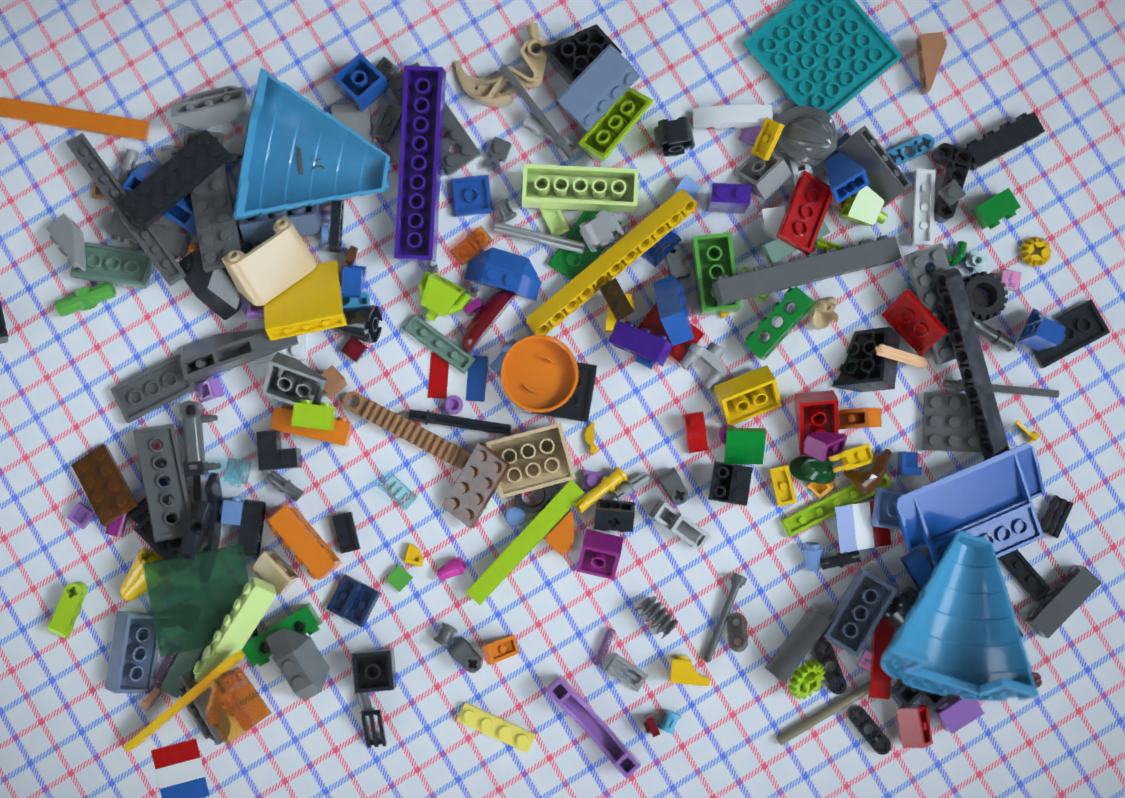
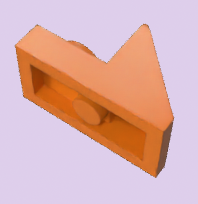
(500, 649)

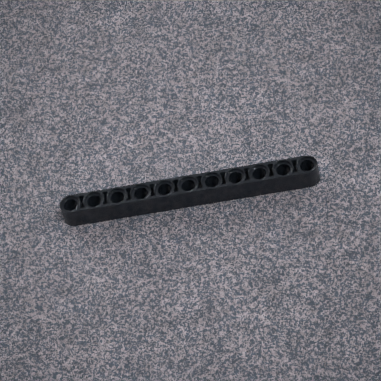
(971, 362)

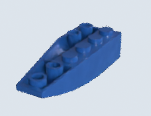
(181, 213)

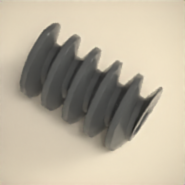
(657, 616)

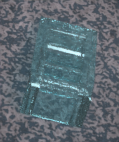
(385, 478)

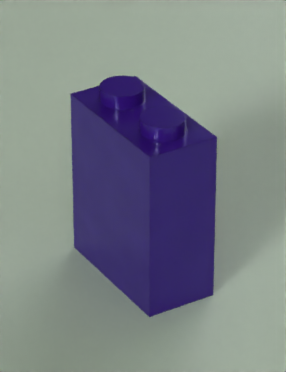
(728, 198)

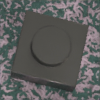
(951, 193)

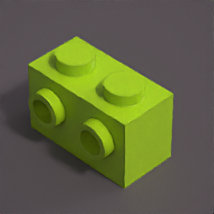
(314, 416)

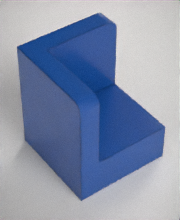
(908, 463)

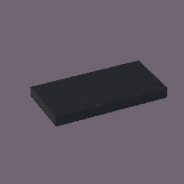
(1082, 328)

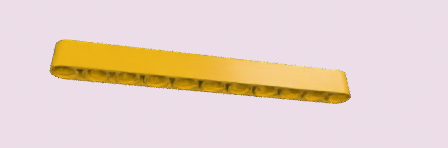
(611, 263)

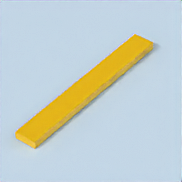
(183, 701)

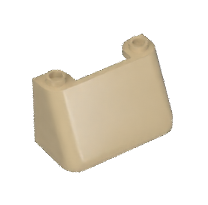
(271, 265)

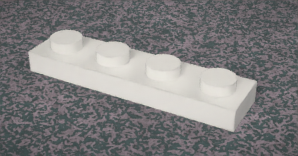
(923, 207)

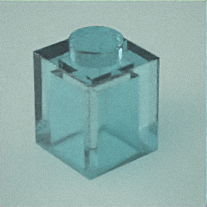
(237, 472)

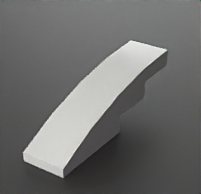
(731, 116)

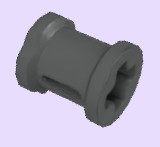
(505, 210)
(445, 634)

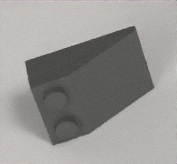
(292, 381)

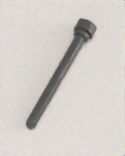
(737, 582)

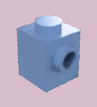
(231, 511)

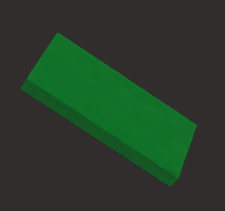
(573, 263)

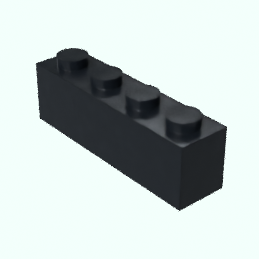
(1004, 140)

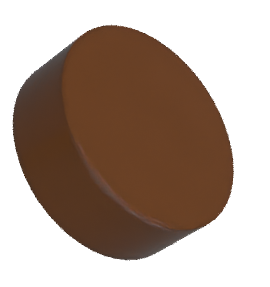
(351, 256)

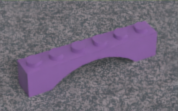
(594, 726)

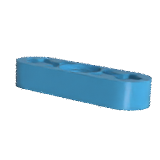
(916, 152)

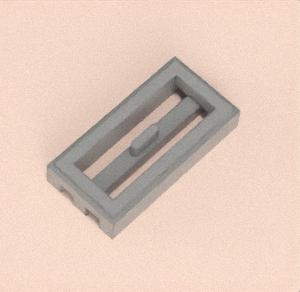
(630, 665)

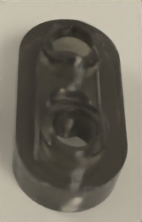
(737, 631)

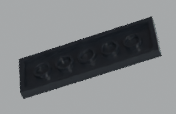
(174, 180)

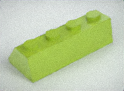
(614, 125)

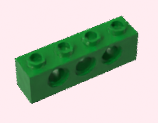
(790, 320)
(306, 615)

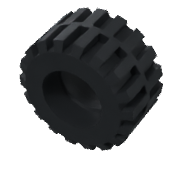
(994, 290)

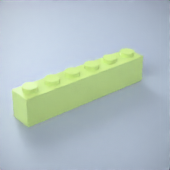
(236, 626)

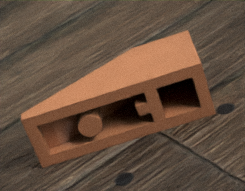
(930, 53)

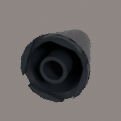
(362, 323)

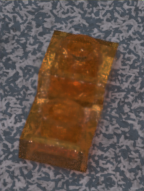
(471, 245)

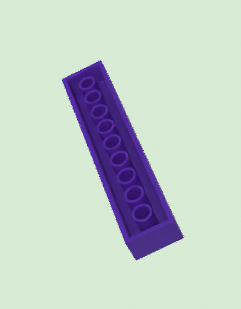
(420, 163)

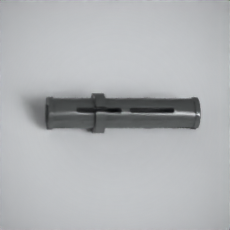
(995, 336)

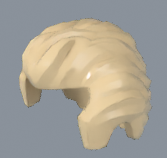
(822, 312)

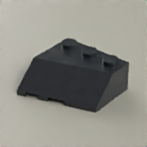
(577, 52)
(863, 367)

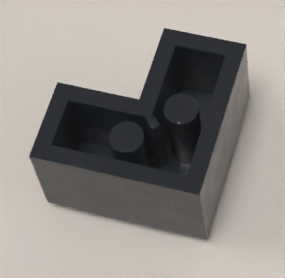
(271, 454)
(907, 695)

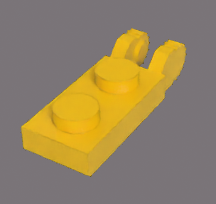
(853, 458)

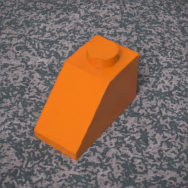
(859, 418)
(562, 535)

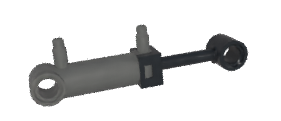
(194, 446)

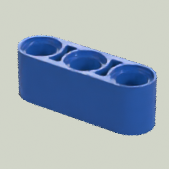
(917, 568)

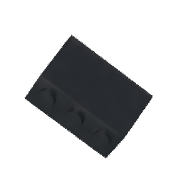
(165, 549)

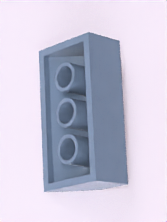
(598, 87)
(260, 228)
(132, 654)

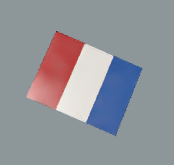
(448, 381)
(856, 530)
(180, 771)

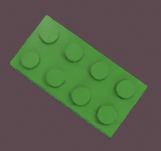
(712, 258)

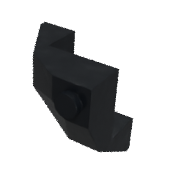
(213, 287)

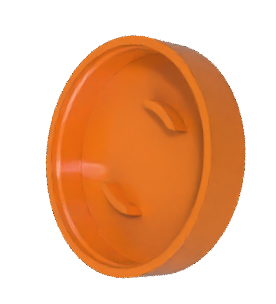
(539, 373)

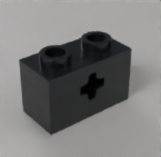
(614, 515)

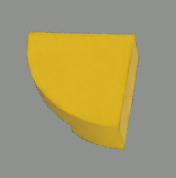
(413, 556)

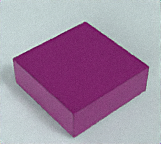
(473, 307)

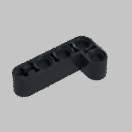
(955, 167)

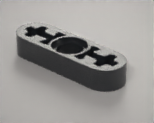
(336, 226)
(829, 651)
(855, 721)

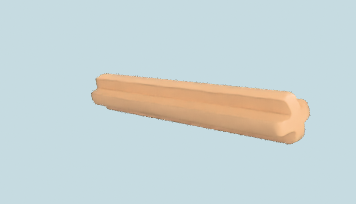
(901, 356)

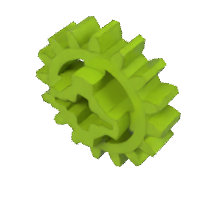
(806, 679)

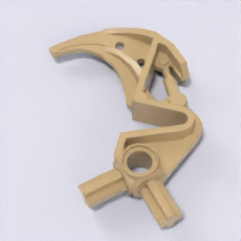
(535, 61)

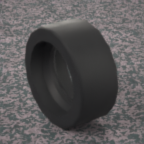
(547, 495)

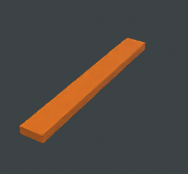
(74, 119)

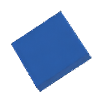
(471, 195)

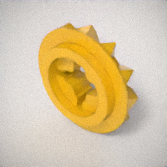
(1028, 248)

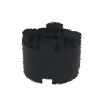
(674, 137)
(901, 606)

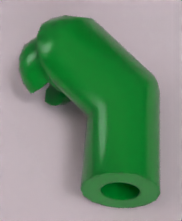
(959, 254)

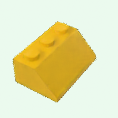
(748, 395)

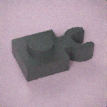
(498, 151)

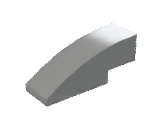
(679, 525)

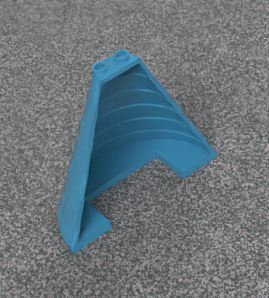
(269, 159)
(963, 631)

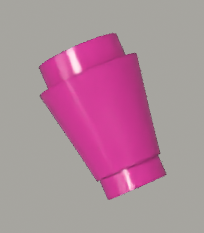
(452, 568)

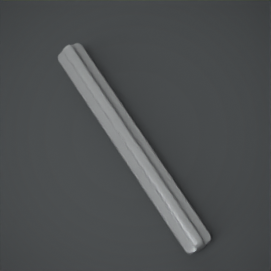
(539, 237)

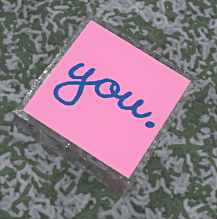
(1011, 279)
(865, 660)

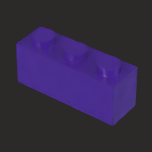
(640, 342)

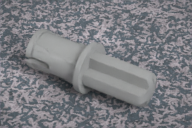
(631, 486)

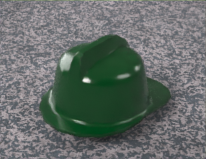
(812, 470)

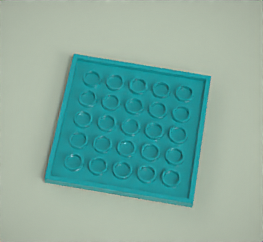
(822, 52)

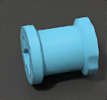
(669, 721)

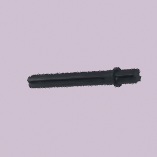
(460, 422)

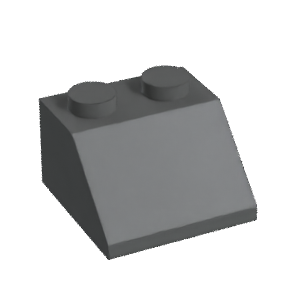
(763, 175)

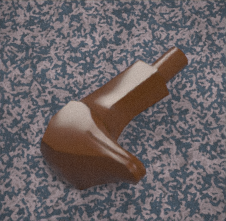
(868, 481)

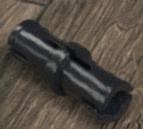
(840, 560)

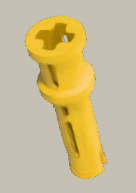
(607, 485)

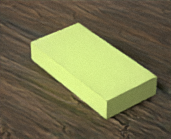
(555, 221)

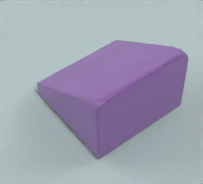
(750, 135)
(210, 389)

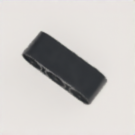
(252, 527)

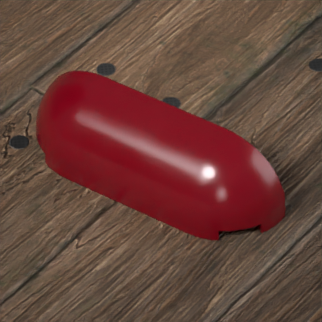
(485, 319)

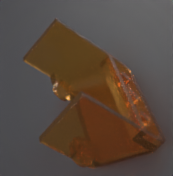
(234, 705)

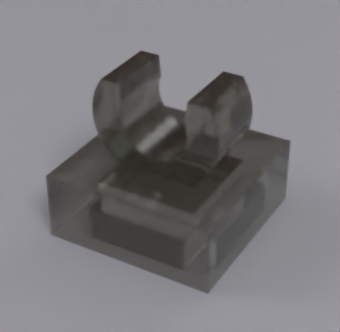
(387, 68)

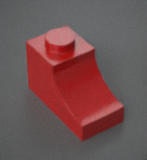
(695, 432)

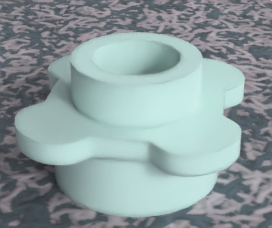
(978, 266)

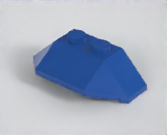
(504, 272)

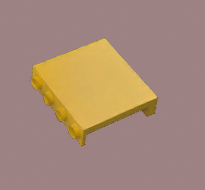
(307, 305)

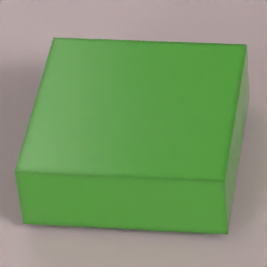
(399, 578)

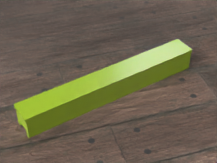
(525, 542)

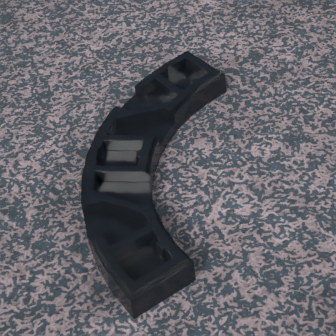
(214, 496)

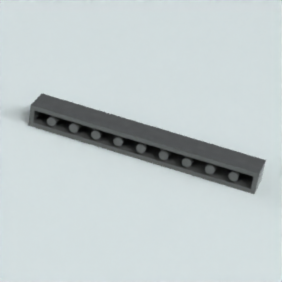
(806, 271)

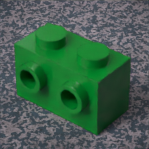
(996, 208)

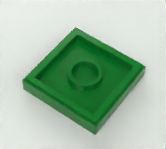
(744, 445)

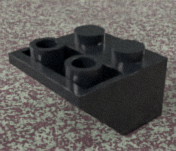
(730, 483)

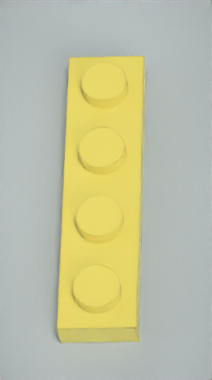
(496, 727)

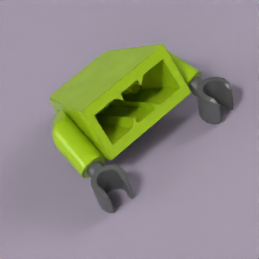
(442, 295)

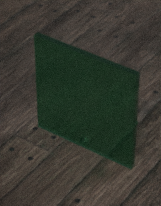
(194, 596)

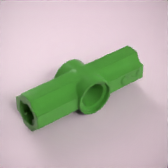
(85, 299)

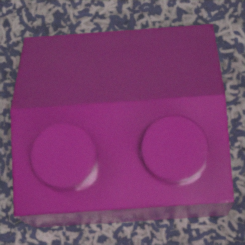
(600, 554)

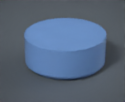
(325, 234)
(516, 516)

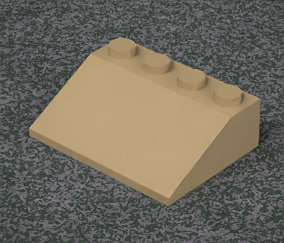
(536, 460)

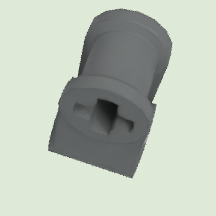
(671, 483)
(463, 652)

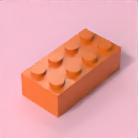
(304, 541)

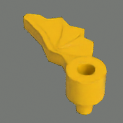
(590, 436)
(1033, 436)

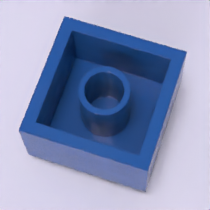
(360, 82)

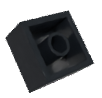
(374, 670)

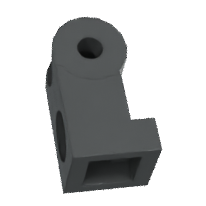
(675, 264)

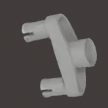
(711, 357)

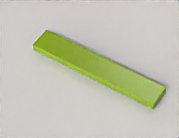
(825, 507)

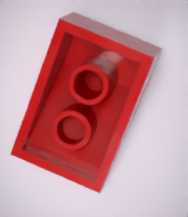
(653, 323)
(815, 413)

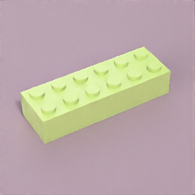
(580, 188)

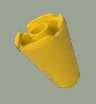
(134, 582)

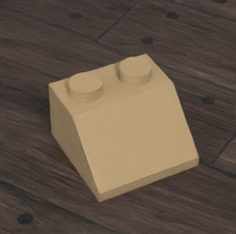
(275, 571)

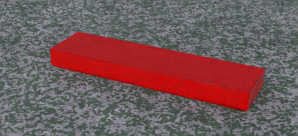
(879, 680)

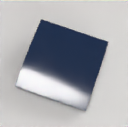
(353, 600)

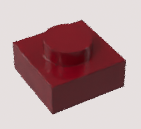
(354, 349)
(650, 725)

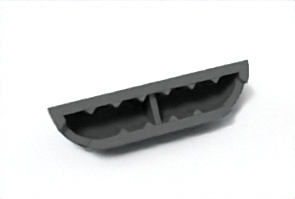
(198, 707)

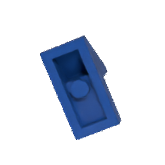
(353, 281)

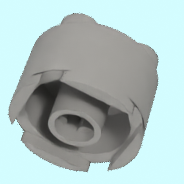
(601, 230)

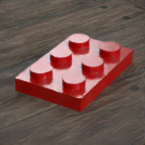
(914, 322)

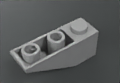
(71, 240)

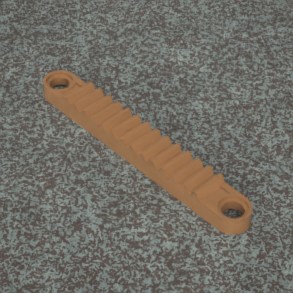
(408, 430)

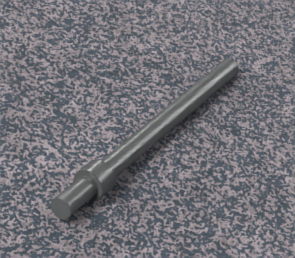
(559, 140)
(1007, 389)

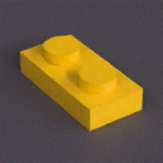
(767, 139)
(783, 486)

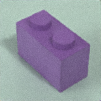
(958, 713)

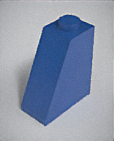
(845, 176)

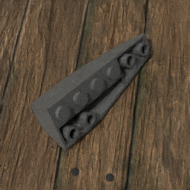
(228, 351)

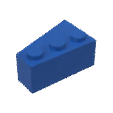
(673, 310)
(1041, 331)

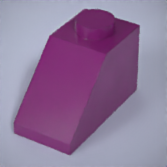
(824, 444)

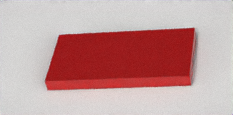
(805, 213)

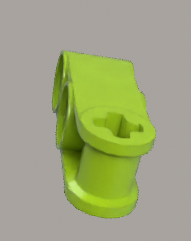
(67, 610)

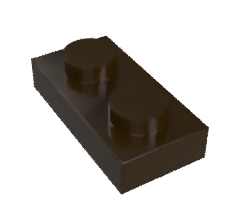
(616, 299)

